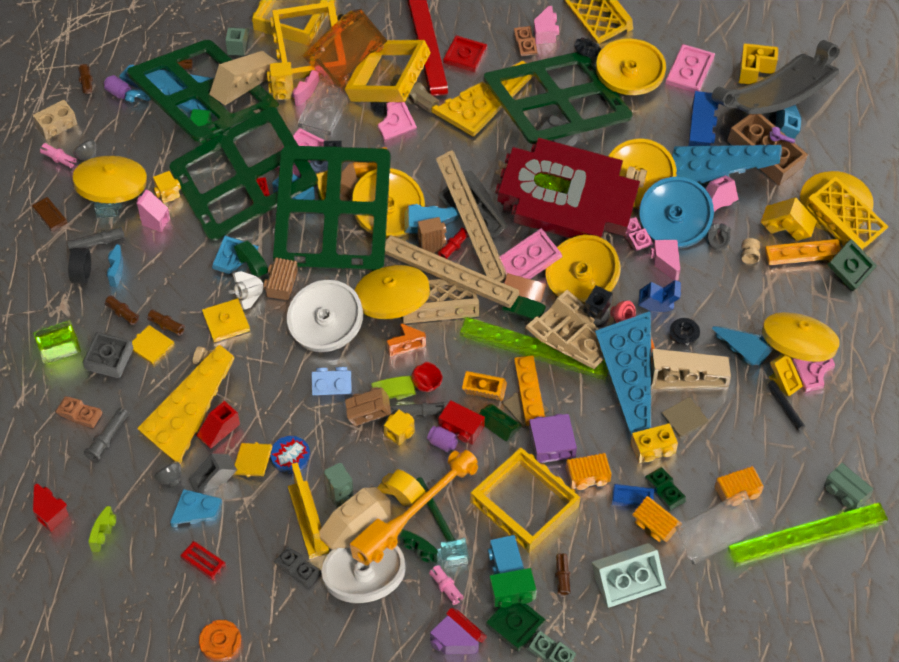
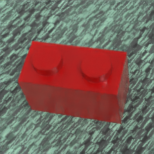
(462, 422)

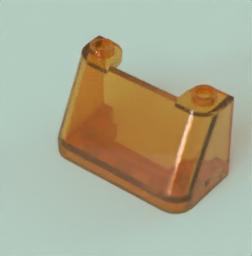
(345, 47)

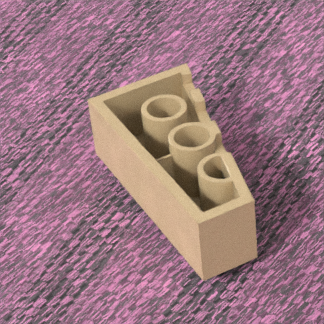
(240, 76)
(688, 370)

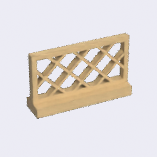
(443, 309)

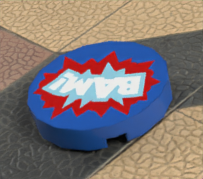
(290, 451)

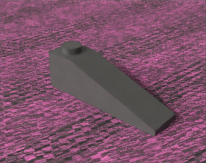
(488, 210)

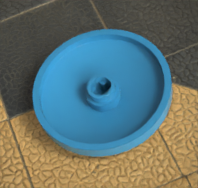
(677, 211)

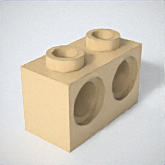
(55, 119)

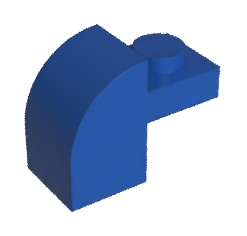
(659, 298)

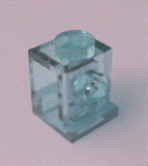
(107, 209)
(453, 553)

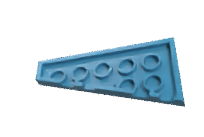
(168, 85)
(713, 162)
(628, 359)

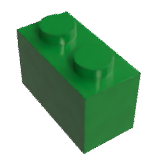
(512, 588)

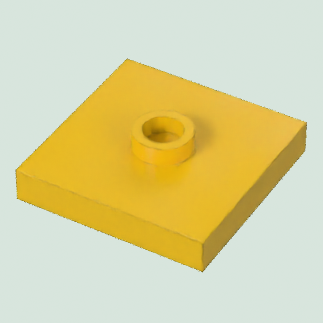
(226, 320)

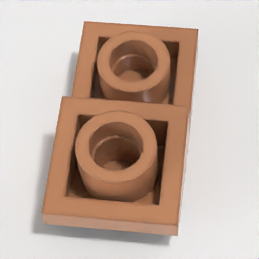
(525, 41)
(527, 287)
(77, 412)

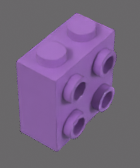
(552, 438)

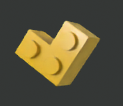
(755, 60)
(789, 216)

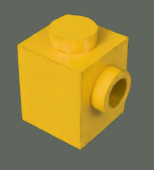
(166, 187)
(399, 427)

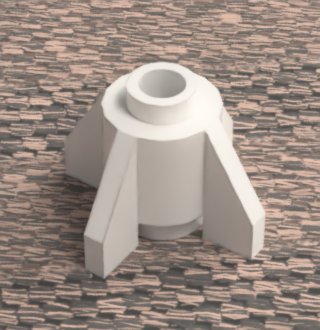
(248, 288)

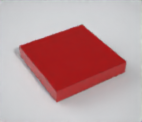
(465, 53)

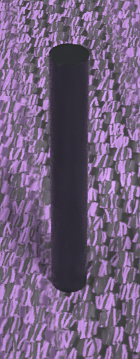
(786, 405)

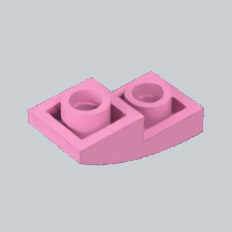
(305, 89)
(636, 236)

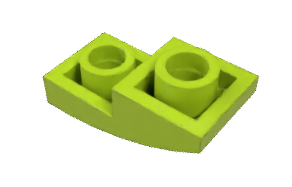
(397, 387)
(102, 526)

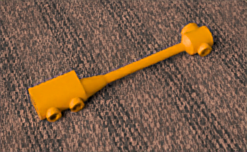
(382, 535)

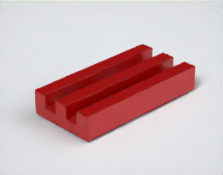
(215, 569)
(467, 625)

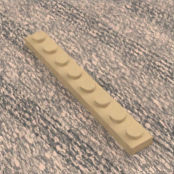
(471, 217)
(451, 271)

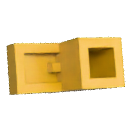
(402, 486)

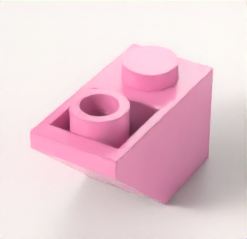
(545, 28)
(722, 192)
(152, 212)

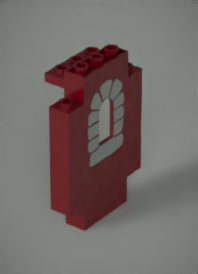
(595, 200)

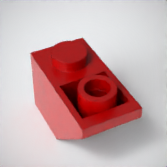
(218, 424)
(47, 508)

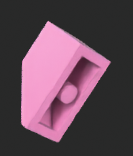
(666, 257)

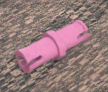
(58, 155)
(446, 585)

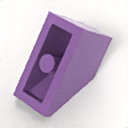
(452, 639)

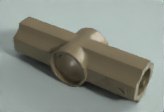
(418, 95)

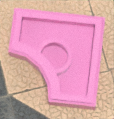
(396, 122)
(812, 373)

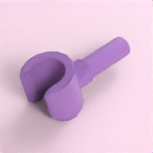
(775, 135)

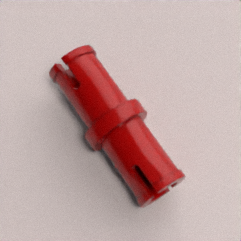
(453, 243)

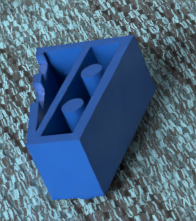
(702, 119)

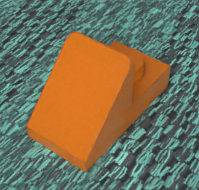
(408, 341)

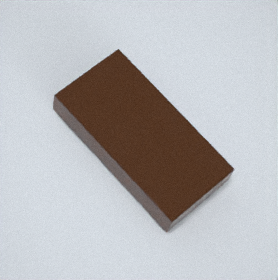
(49, 214)

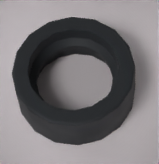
(79, 265)

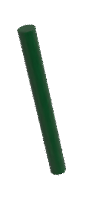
(437, 514)

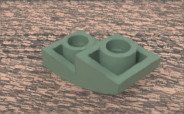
(549, 650)

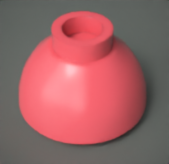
(623, 311)

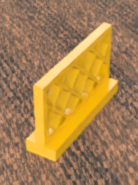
(612, 6)
(835, 223)
(306, 515)

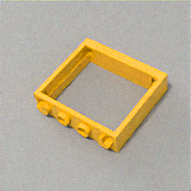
(329, 7)
(291, 33)
(356, 86)
(504, 521)

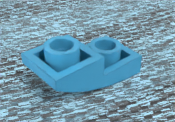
(116, 262)

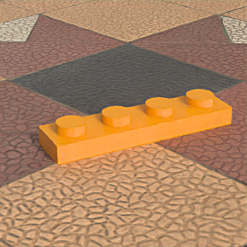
(802, 252)
(529, 388)

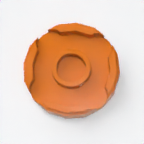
(220, 640)

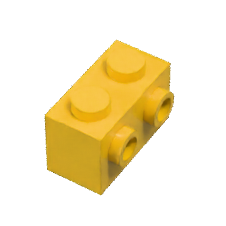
(282, 81)
(654, 443)

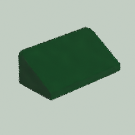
(499, 422)

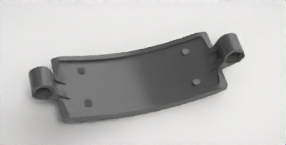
(786, 86)

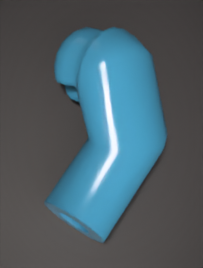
(131, 94)

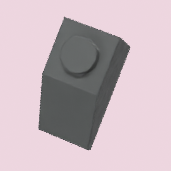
(212, 473)

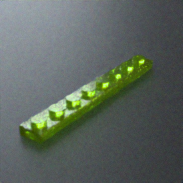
(527, 346)
(807, 534)

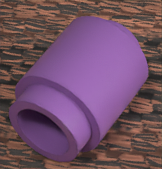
(116, 86)
(442, 438)

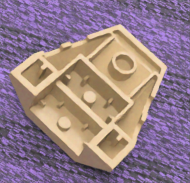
(569, 330)

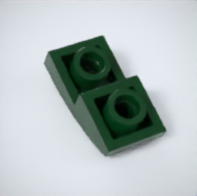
(248, 253)
(525, 308)
(665, 489)
(425, 551)

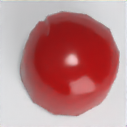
(426, 377)

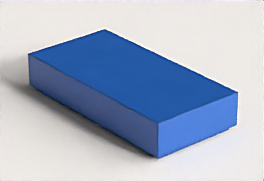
(630, 495)

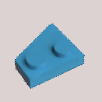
(226, 258)
(195, 507)

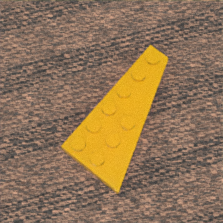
(476, 105)
(183, 411)

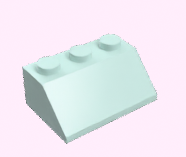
(629, 574)

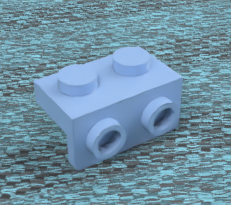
(331, 382)

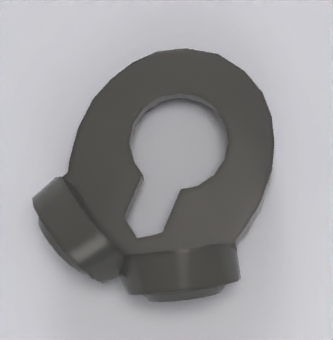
(725, 232)

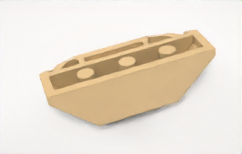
(354, 517)

